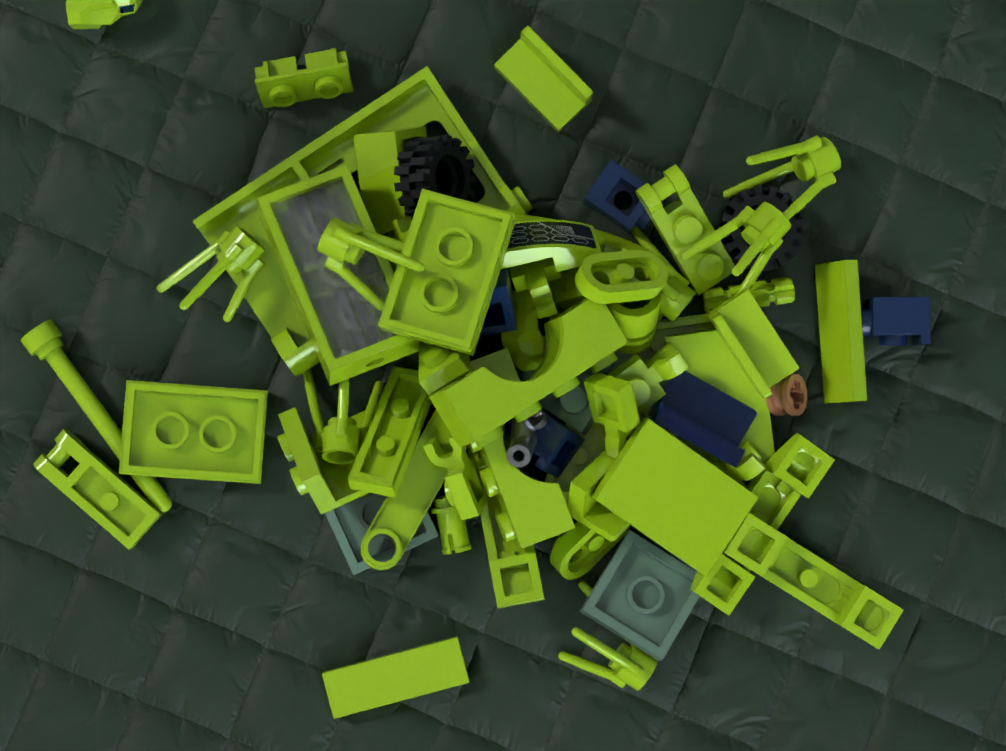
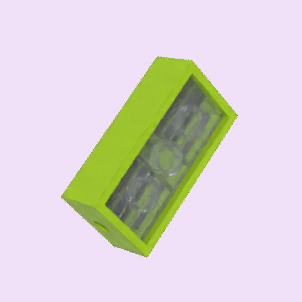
(334, 313)

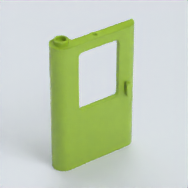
(405, 106)

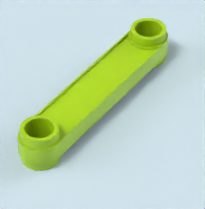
(402, 515)

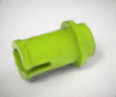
(451, 527)

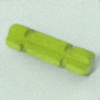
(778, 291)

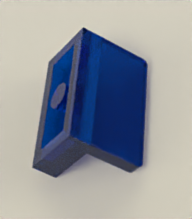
(704, 416)

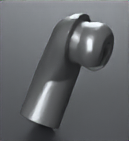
(524, 439)

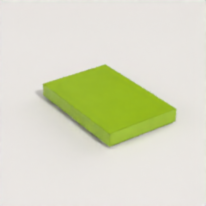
(462, 260)
(715, 364)
(193, 432)
(674, 496)

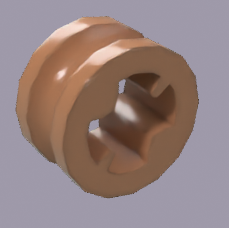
(788, 396)

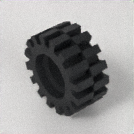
(434, 165)
(754, 197)

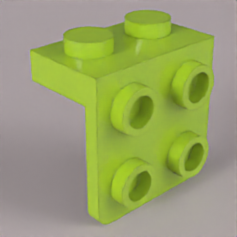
(323, 480)

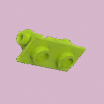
(282, 83)

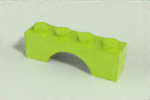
(482, 402)
(528, 506)

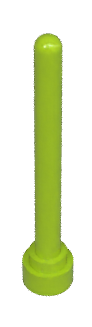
(46, 344)

